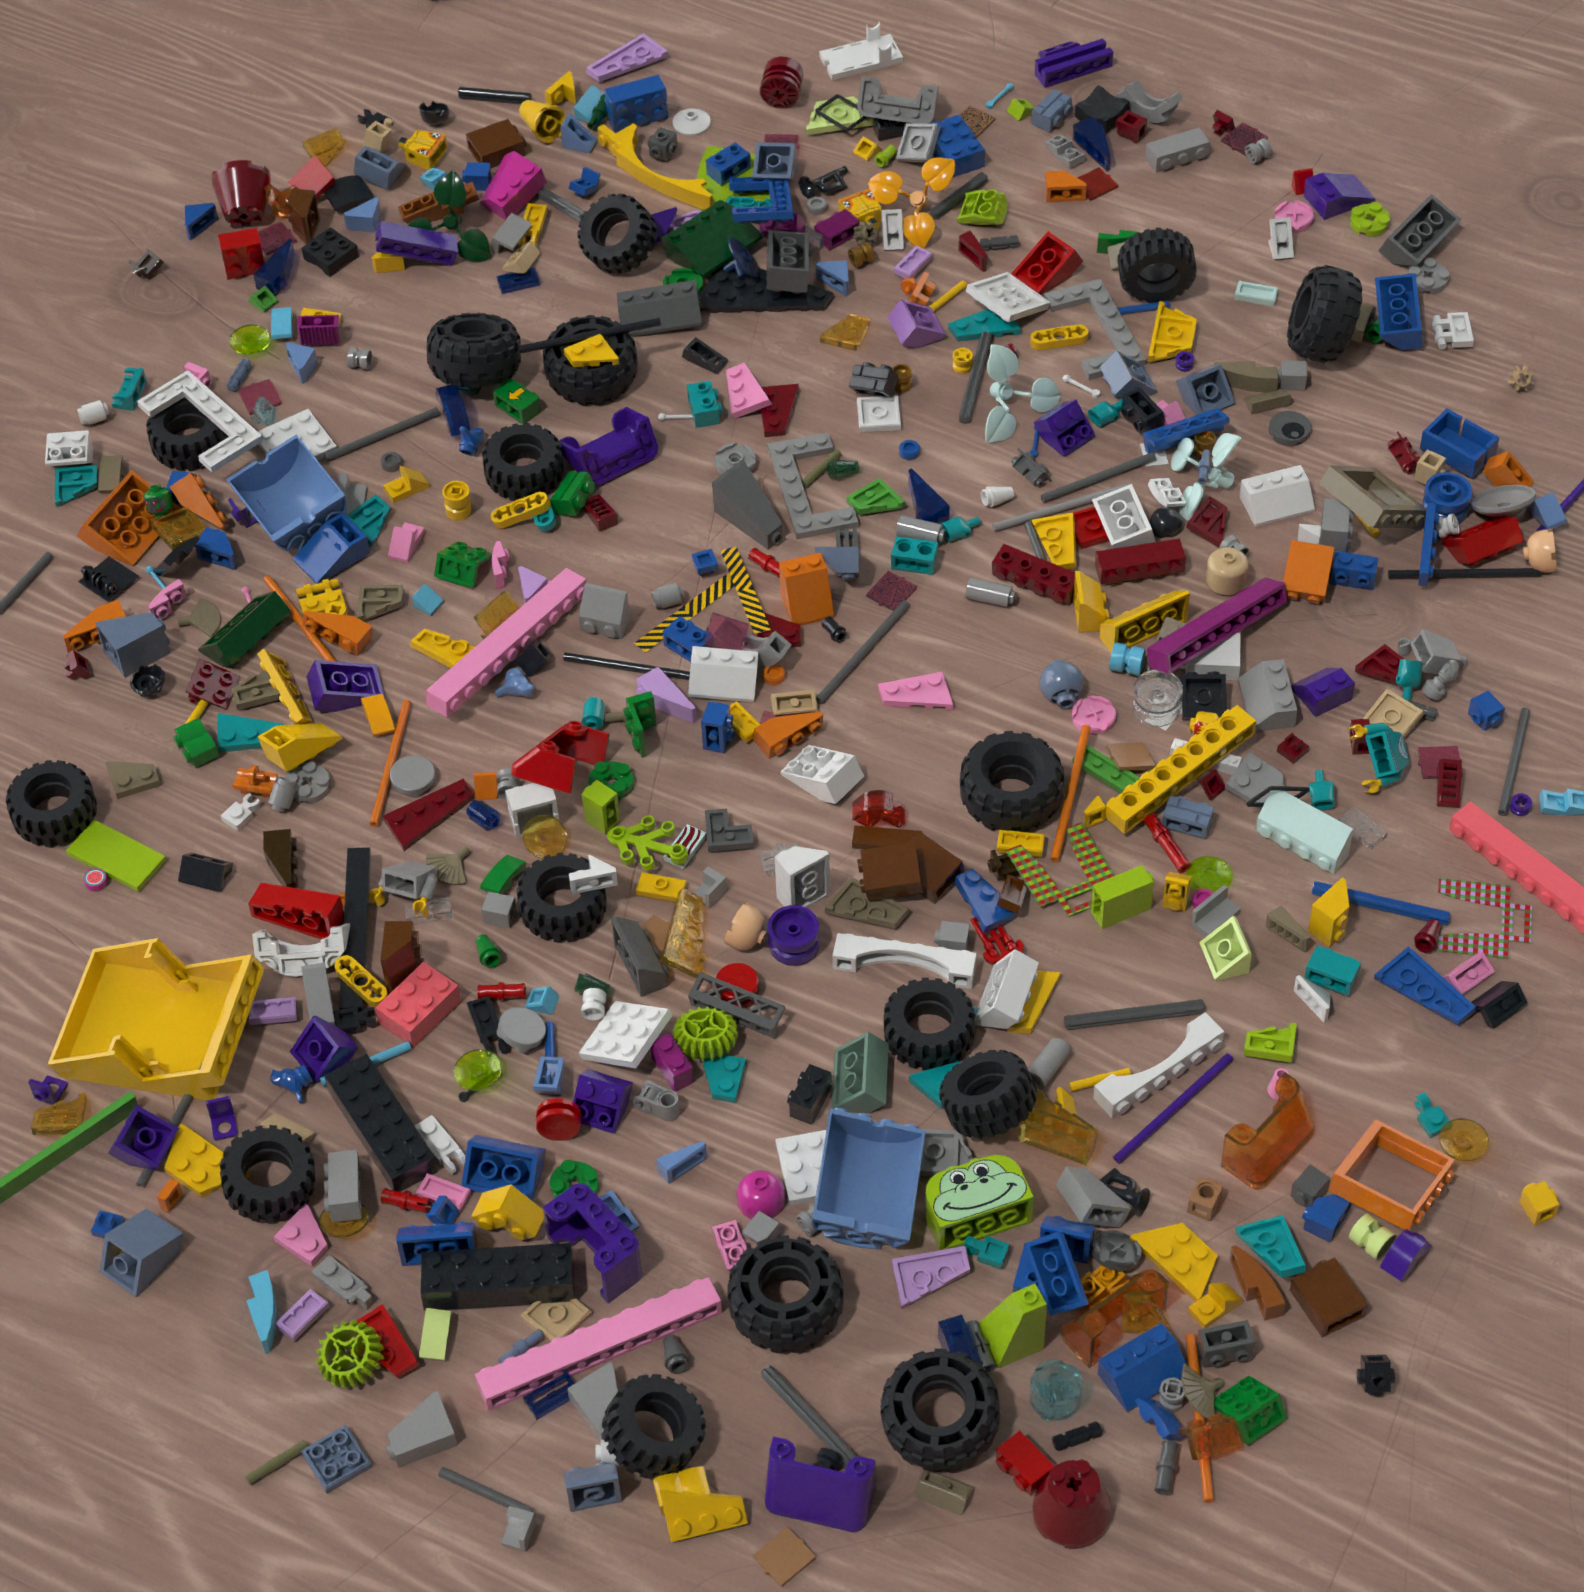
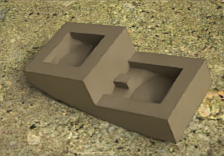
(110, 473)

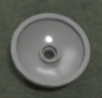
(1503, 500)

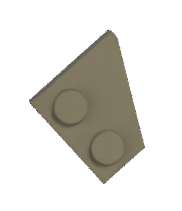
(378, 599)
(254, 691)
(132, 777)

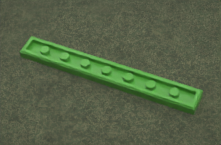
(66, 1146)

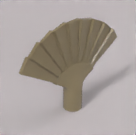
(204, 617)
(449, 866)
(1200, 1391)

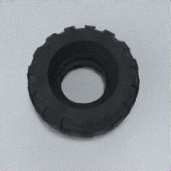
(1324, 313)
(473, 350)
(590, 383)
(1018, 758)
(785, 1324)
(940, 1446)

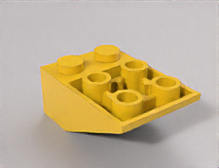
(296, 743)

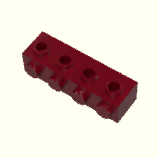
(1140, 561)
(1034, 574)

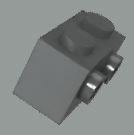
(1225, 1343)

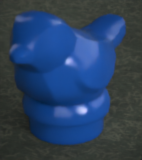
(470, 440)
(292, 1080)

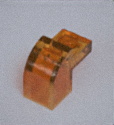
(278, 200)

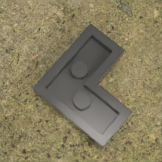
(725, 837)

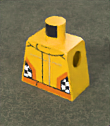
(424, 148)
(863, 207)

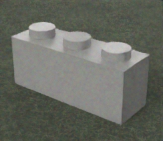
(1177, 150)
(343, 1186)

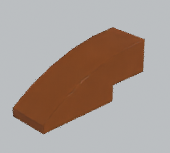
(1257, 1284)

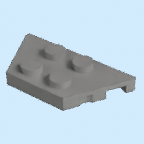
(942, 1151)

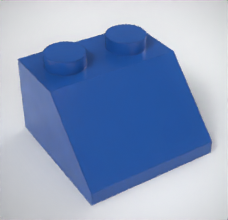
(1077, 1235)

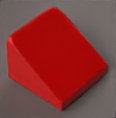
(1299, 178)

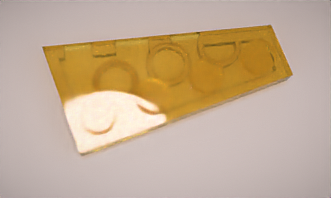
(685, 935)

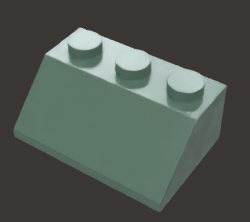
(860, 1074)

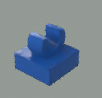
(705, 562)
(442, 1211)
(106, 1222)

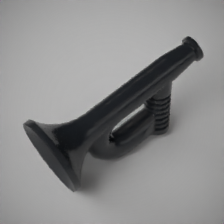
(808, 186)
(1137, 1200)

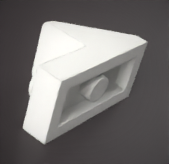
(892, 229)
(1281, 238)
(597, 877)

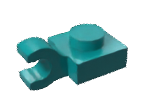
(1430, 1118)
(989, 1252)

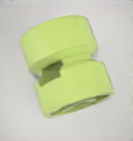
(1372, 1236)

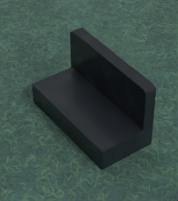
(203, 871)
(1500, 1002)

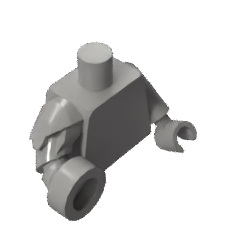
(1437, 657)

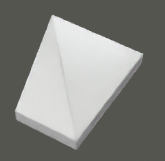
(1314, 996)

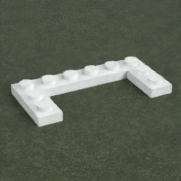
(241, 434)

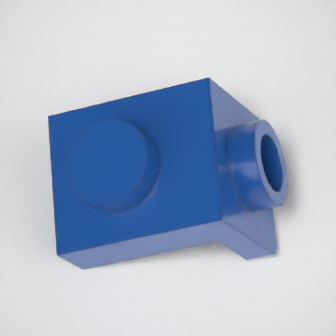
(587, 183)

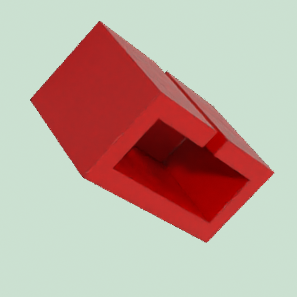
(1024, 1462)

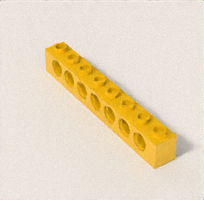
(1193, 758)

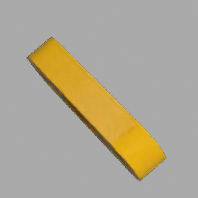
(1045, 334)
(536, 509)
(357, 972)

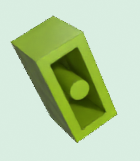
(600, 807)

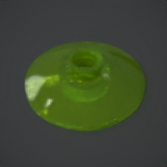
(249, 339)
(1204, 879)
(477, 1062)

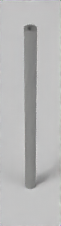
(1052, 509)

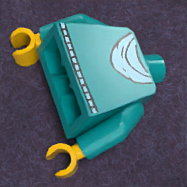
(1386, 752)

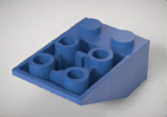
(332, 549)

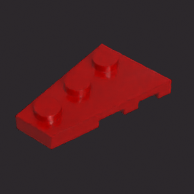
(396, 1353)

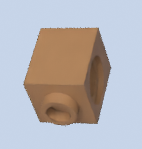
(1202, 1206)

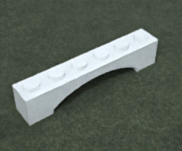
(858, 951)
(1120, 1092)

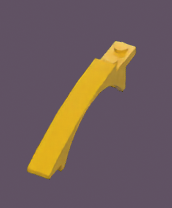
(623, 147)

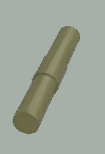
(821, 468)
(276, 1462)

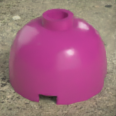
(761, 1193)

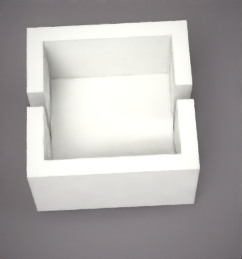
(528, 802)

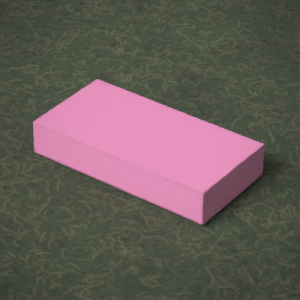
(434, 1186)

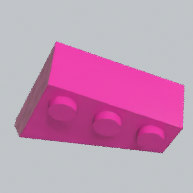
(512, 185)

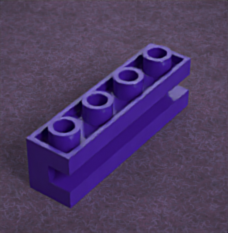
(1073, 63)
(416, 243)

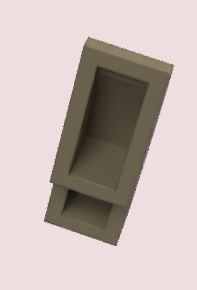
(1364, 318)
(1249, 377)

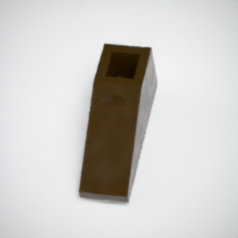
(280, 857)

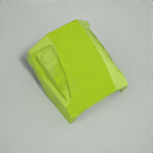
(983, 208)

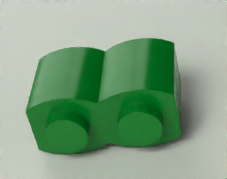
(195, 742)

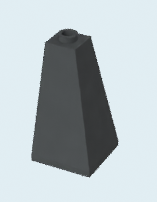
(744, 505)

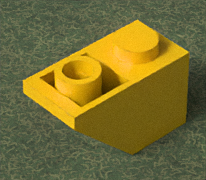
(1176, 891)

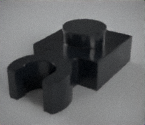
(369, 118)
(351, 1020)

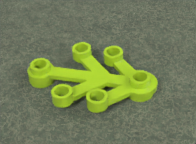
(620, 836)

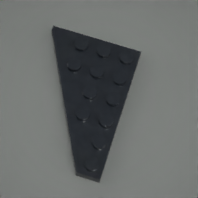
(732, 295)

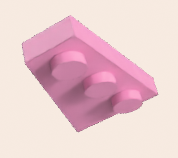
(920, 690)

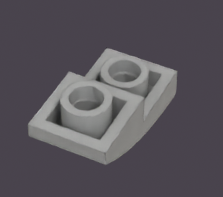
(1063, 150)

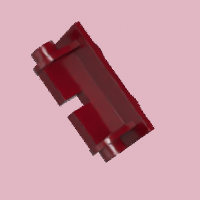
(1400, 447)

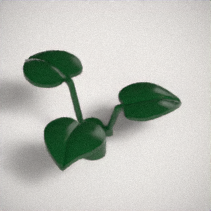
(452, 192)

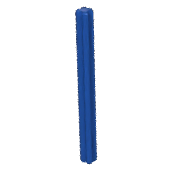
(1388, 904)

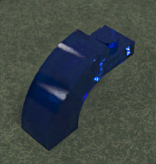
(453, 408)

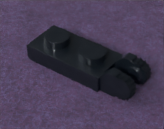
(485, 1022)

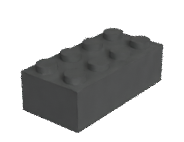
(787, 261)

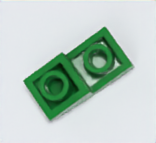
(1107, 240)
(500, 876)

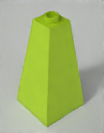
(1016, 1326)

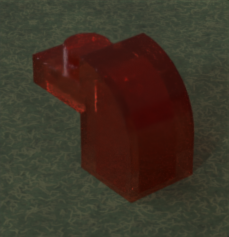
(878, 806)

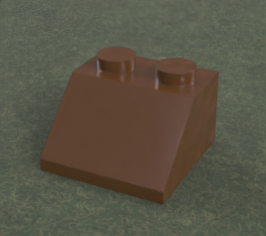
(303, 213)

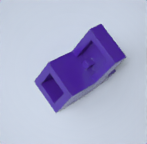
(1404, 1254)

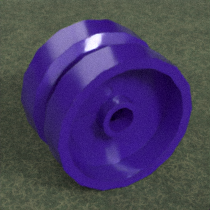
(793, 935)

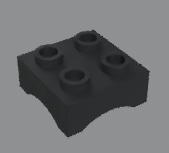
(1102, 107)
(330, 251)

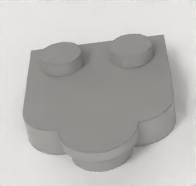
(1253, 778)

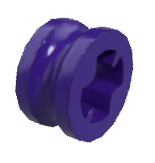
(1184, 356)
(1525, 800)

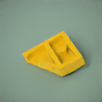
(590, 352)

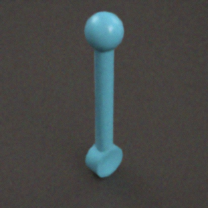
(989, 104)
(149, 570)

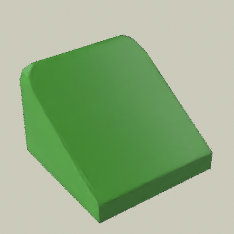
(263, 299)

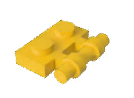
(319, 602)

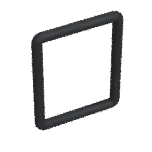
(817, 111)
(1252, 803)

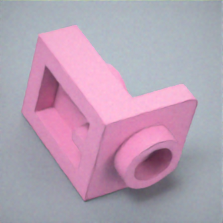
(199, 372)

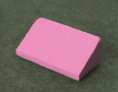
(1470, 973)

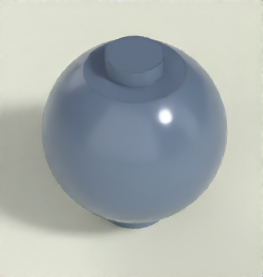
(1061, 683)

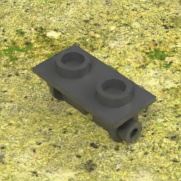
(1036, 473)

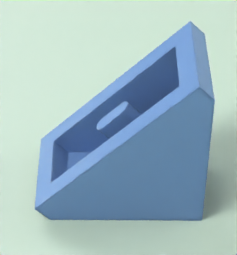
(576, 136)
(363, 217)
(834, 275)
(302, 359)
(1547, 511)
(549, 1076)

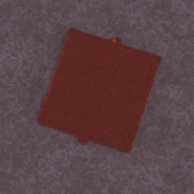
(1097, 183)

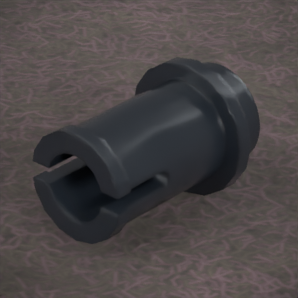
(836, 632)

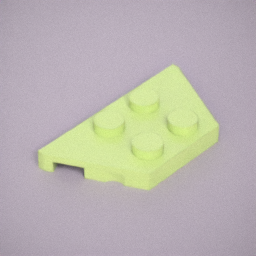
(839, 112)

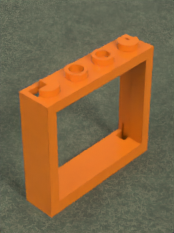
(1405, 1148)

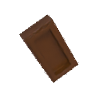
(1012, 894)

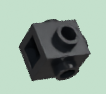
(1375, 1374)

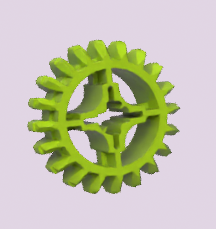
(705, 1033)
(334, 1366)

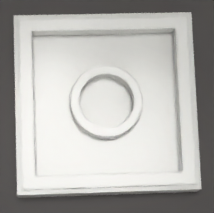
(878, 414)

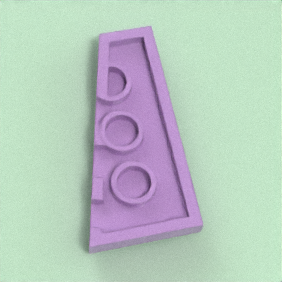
(628, 57)

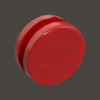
(740, 976)
(558, 1119)

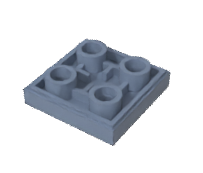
(336, 1459)

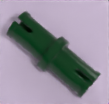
(598, 114)

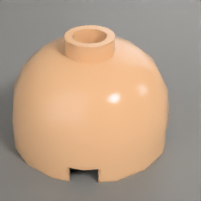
(1541, 551)
(746, 928)

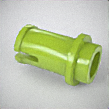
(883, 158)

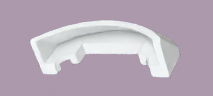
(289, 958)

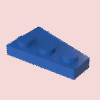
(983, 900)

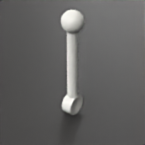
(1095, 393)
(662, 416)

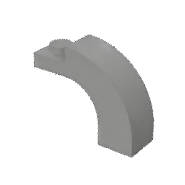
(1147, 106)
(769, 649)

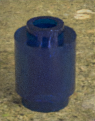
(483, 815)

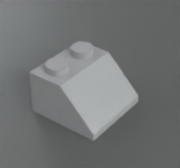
(604, 611)

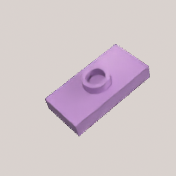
(913, 262)
(273, 1011)
(302, 1315)

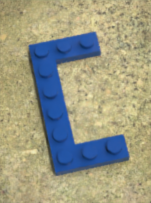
(780, 200)

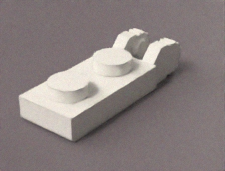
(440, 1143)

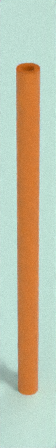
(299, 620)
(391, 759)
(1070, 793)
(1205, 1469)

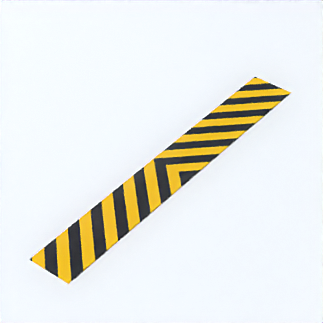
(745, 590)
(687, 611)

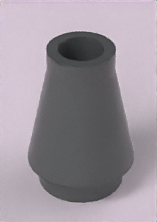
(674, 1355)

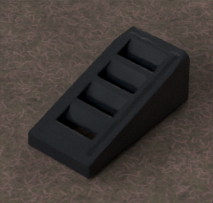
(888, 129)
(697, 345)

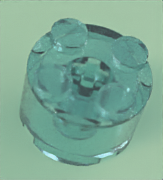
(1055, 1390)

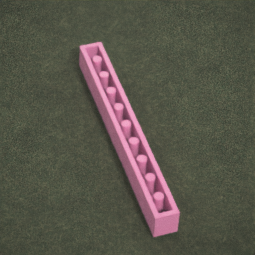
(505, 643)
(598, 1342)

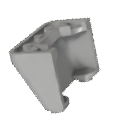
(896, 108)

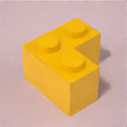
(508, 1209)

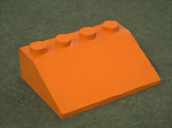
(121, 522)

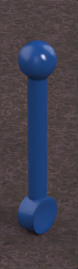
(1034, 452)

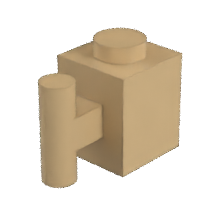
(378, 135)

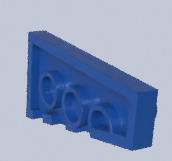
(1428, 551)
(1424, 985)

